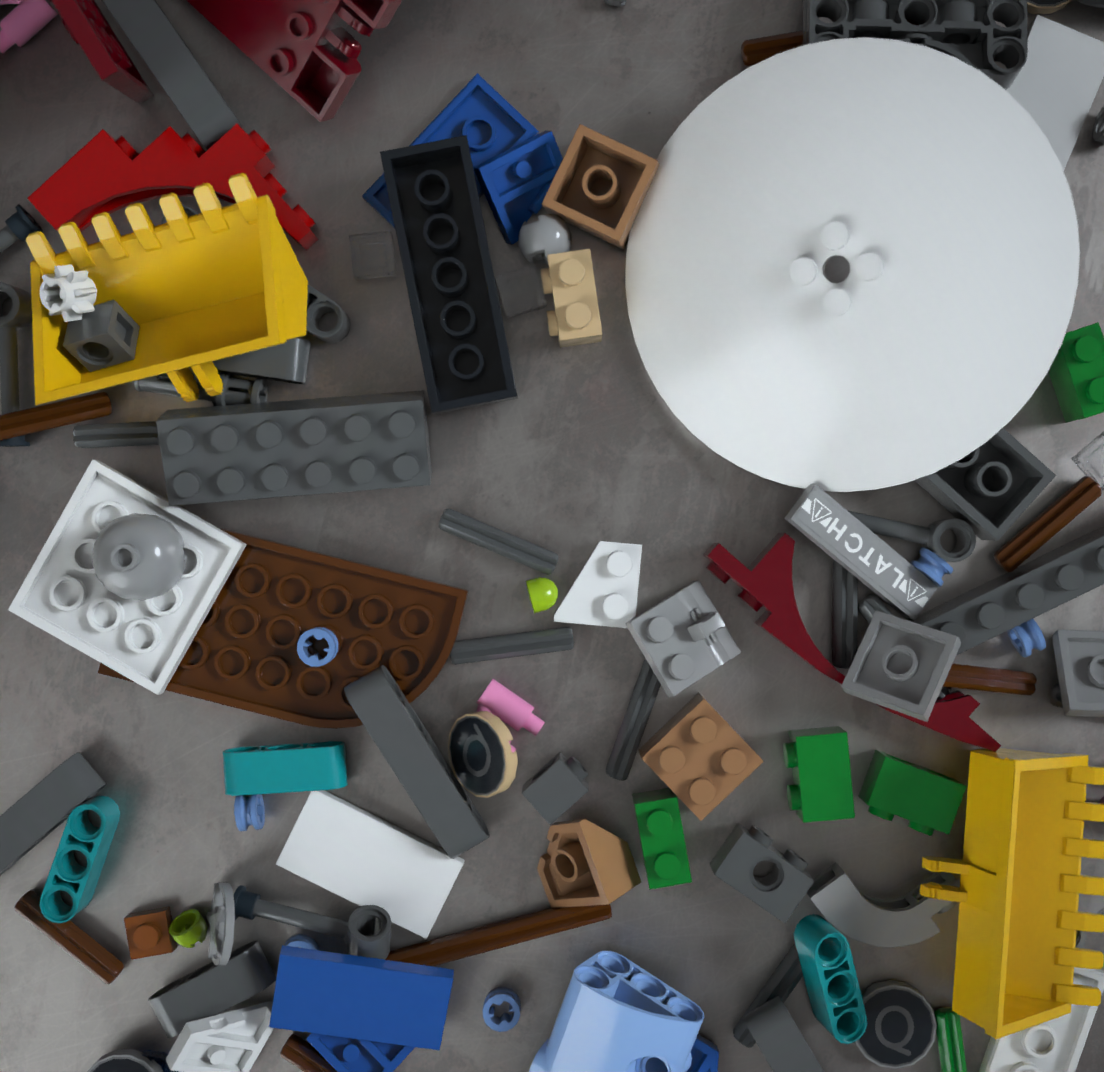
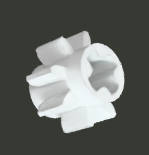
(68, 293)

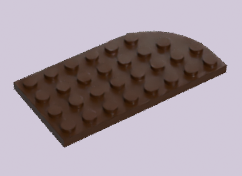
(279, 591)

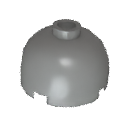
(139, 556)

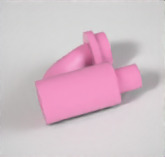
(24, 21)
(509, 708)

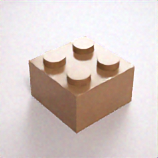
(600, 186)
(699, 756)

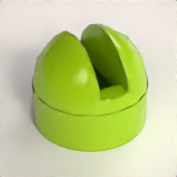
(542, 593)
(188, 928)

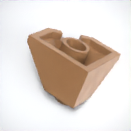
(585, 865)

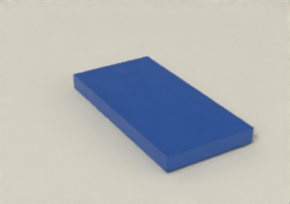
(480, 114)
(361, 997)

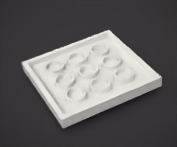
(128, 635)

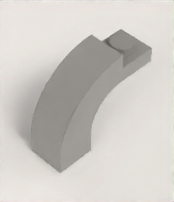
(878, 921)

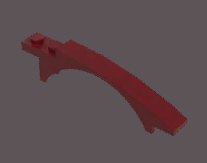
(770, 586)

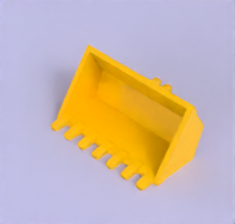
(192, 285)
(1023, 889)

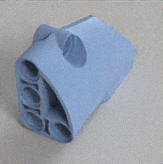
(620, 1022)

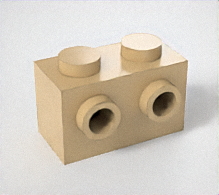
(574, 298)

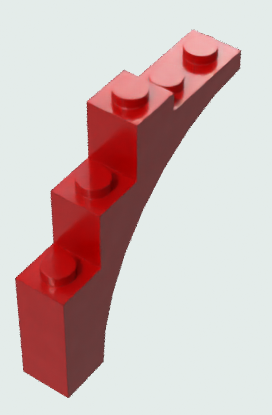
(113, 175)

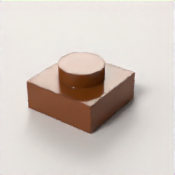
(149, 933)

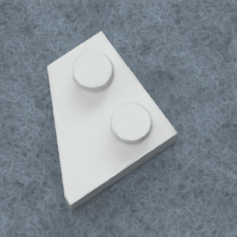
(605, 587)
(222, 1041)

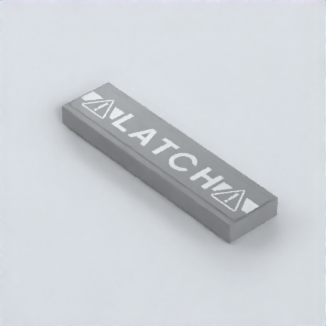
(861, 552)

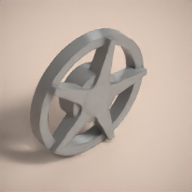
(221, 924)

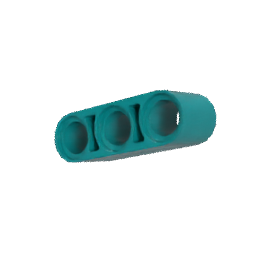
(285, 768)
(66, 872)
(830, 978)

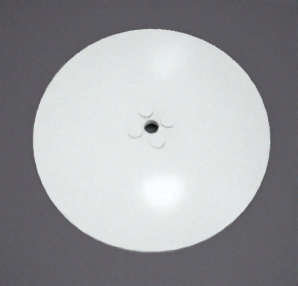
(951, 245)

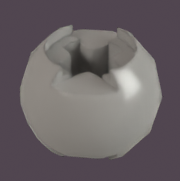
(544, 237)

